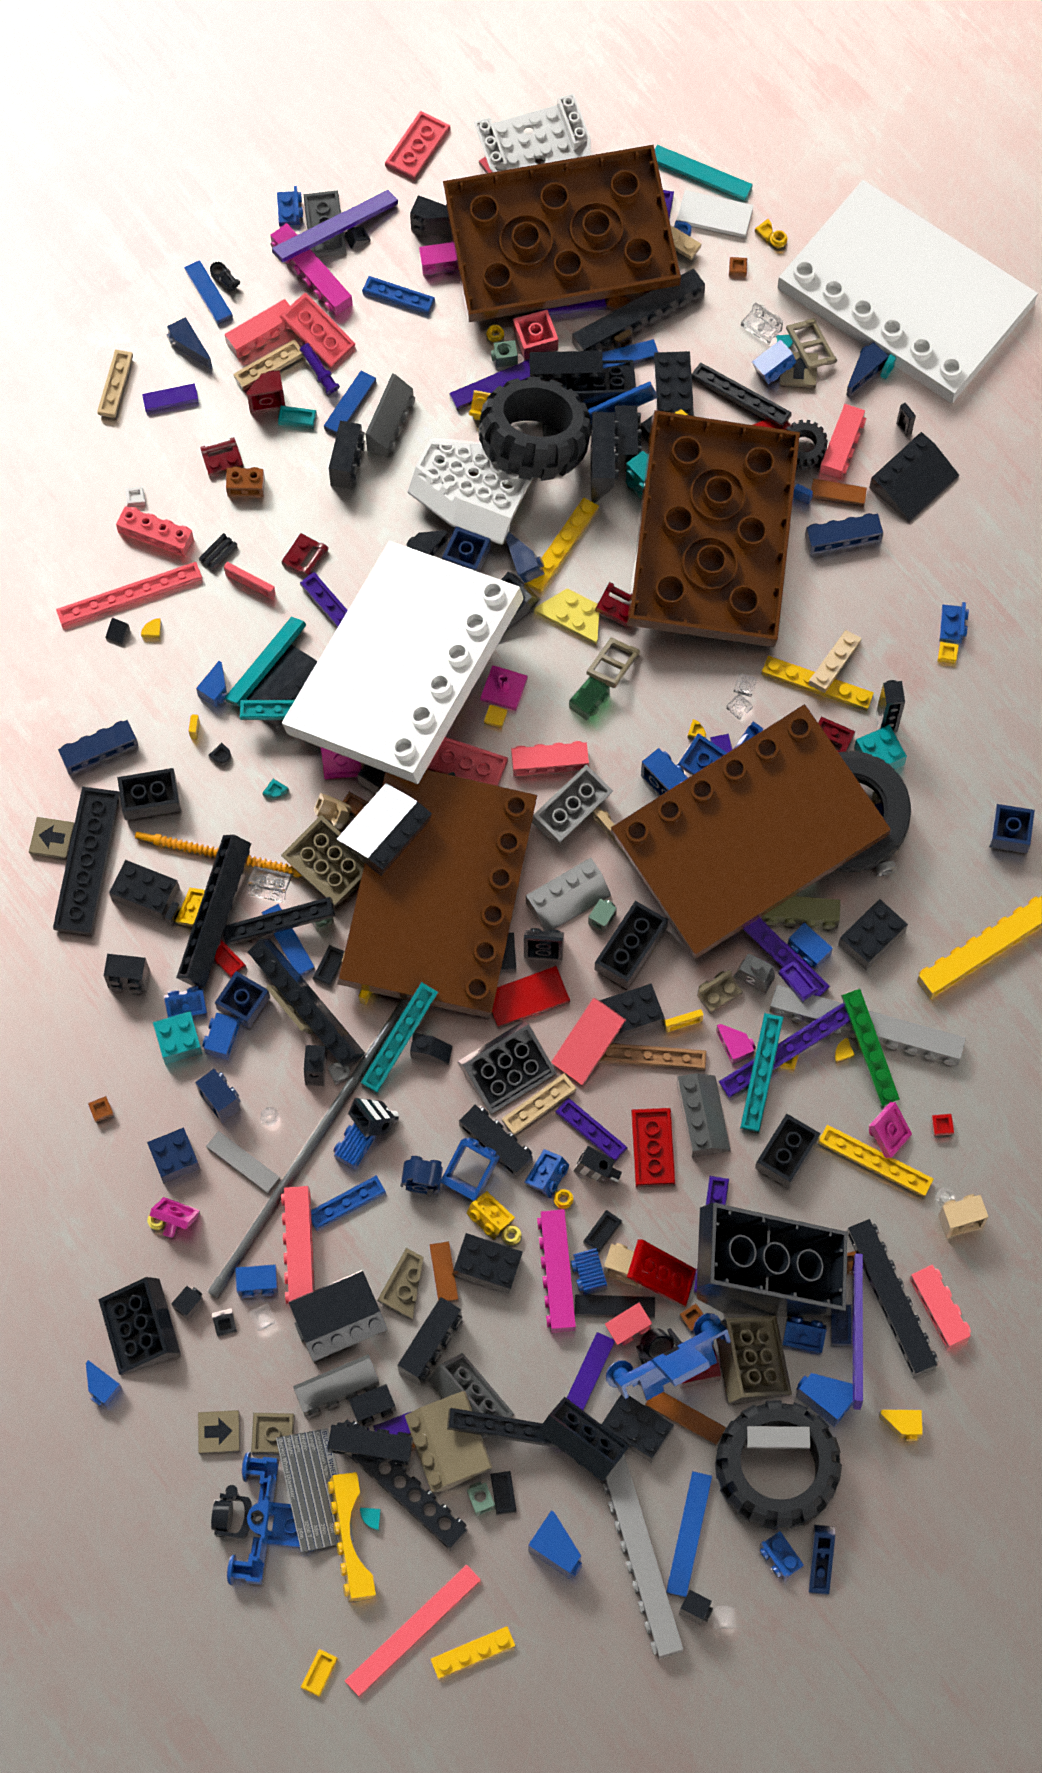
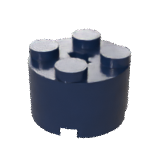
(421, 1175)

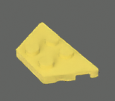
(572, 613)

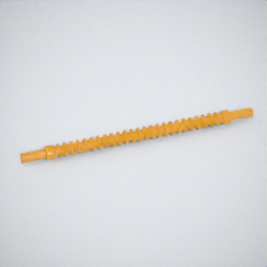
(158, 840)

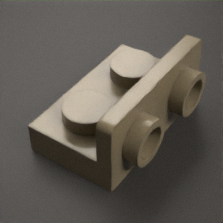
(718, 991)

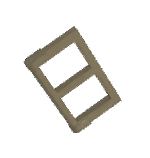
(831, 359)
(623, 667)
(289, 1009)

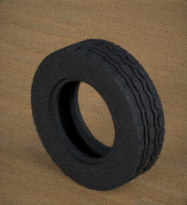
(896, 806)

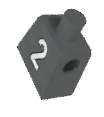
(755, 973)

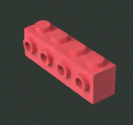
(155, 531)

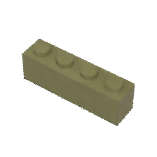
(806, 910)

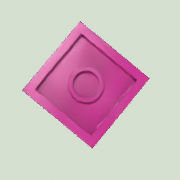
(504, 687)
(338, 766)
(890, 1130)
(174, 1215)

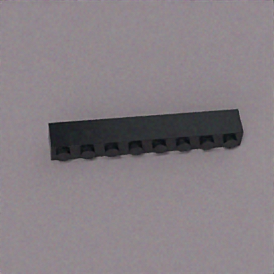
(639, 313)
(214, 910)
(306, 1002)
(892, 1299)

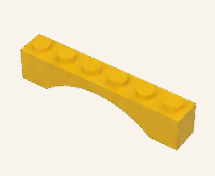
(358, 1579)

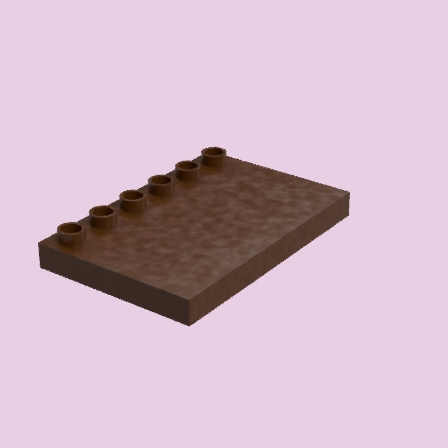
(561, 233)
(714, 529)
(750, 831)
(446, 898)

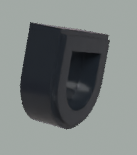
(220, 755)

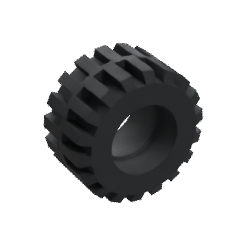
(816, 434)

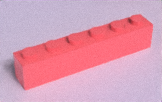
(298, 1241)

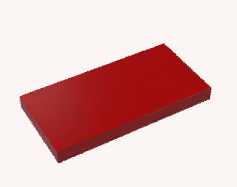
(529, 996)
(653, 1147)
(661, 1273)

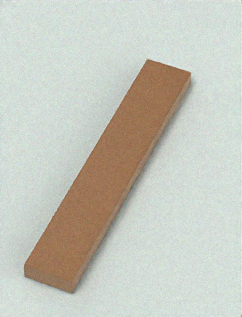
(655, 1057)

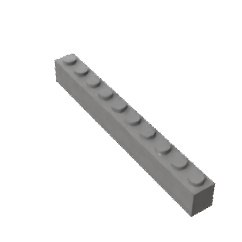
(890, 1030)
(642, 1561)

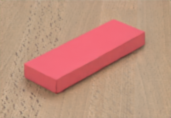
(249, 580)

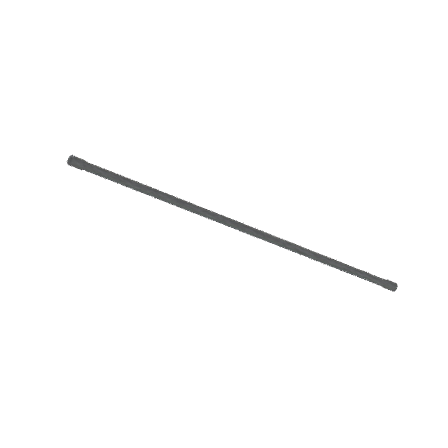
(221, 1280)

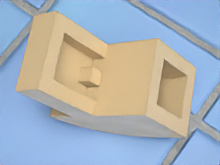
(332, 810)

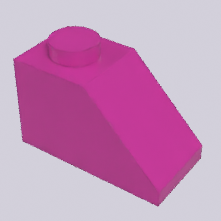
(735, 1043)

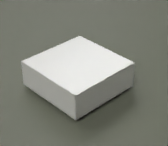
(135, 496)

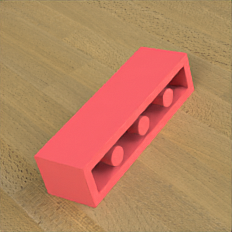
(257, 330)
(842, 441)
(549, 758)
(940, 1307)

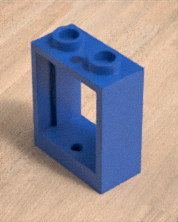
(460, 1185)

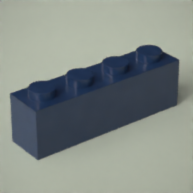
(844, 533)
(98, 746)

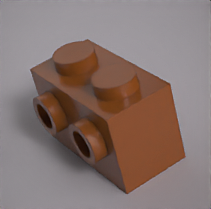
(245, 482)

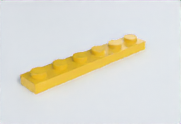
(564, 542)
(800, 678)
(875, 1161)

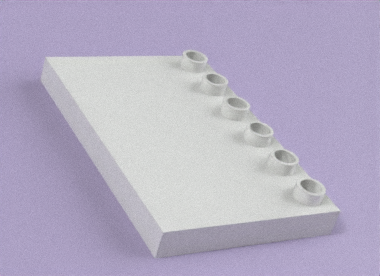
(907, 290)
(403, 661)

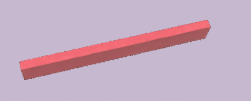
(129, 594)
(412, 1630)

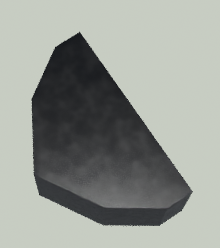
(769, 1264)

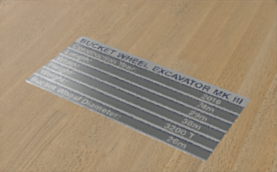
(307, 1473)

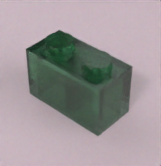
(589, 698)

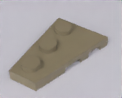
(402, 1286)

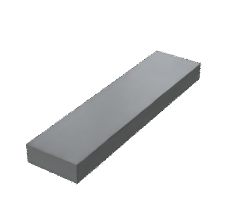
(243, 1162)

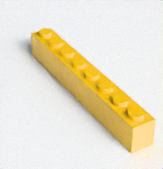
(981, 949)

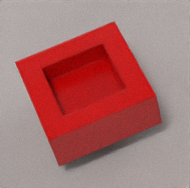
(942, 1124)

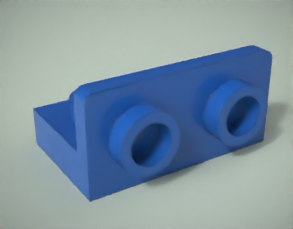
(288, 207)
(952, 623)
(186, 1001)
(547, 1173)
(804, 1334)
(781, 1555)

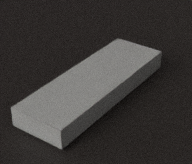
(778, 1437)

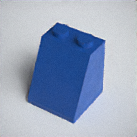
(826, 1396)
(555, 1547)

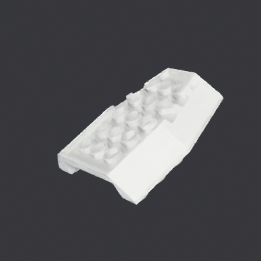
(556, 136)
(462, 499)

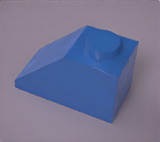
(213, 686)
(100, 1385)

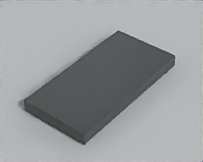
(319, 208)

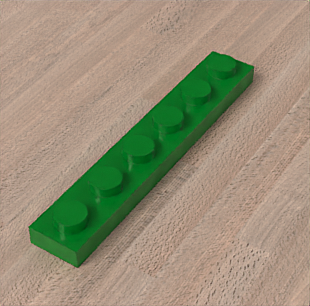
(870, 1047)

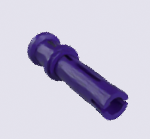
(323, 375)

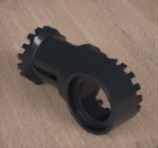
(225, 276)

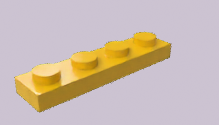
(472, 1652)

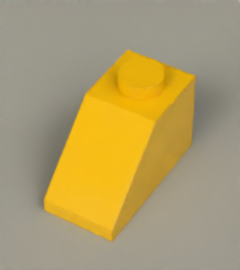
(903, 1423)

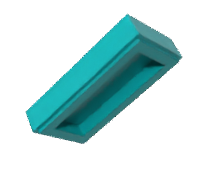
(297, 417)

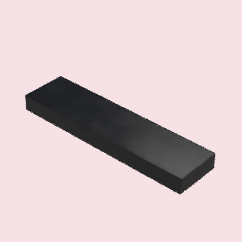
(611, 1305)

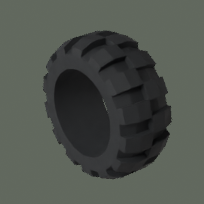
(529, 454)
(778, 1512)

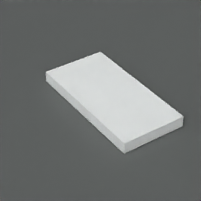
(715, 213)

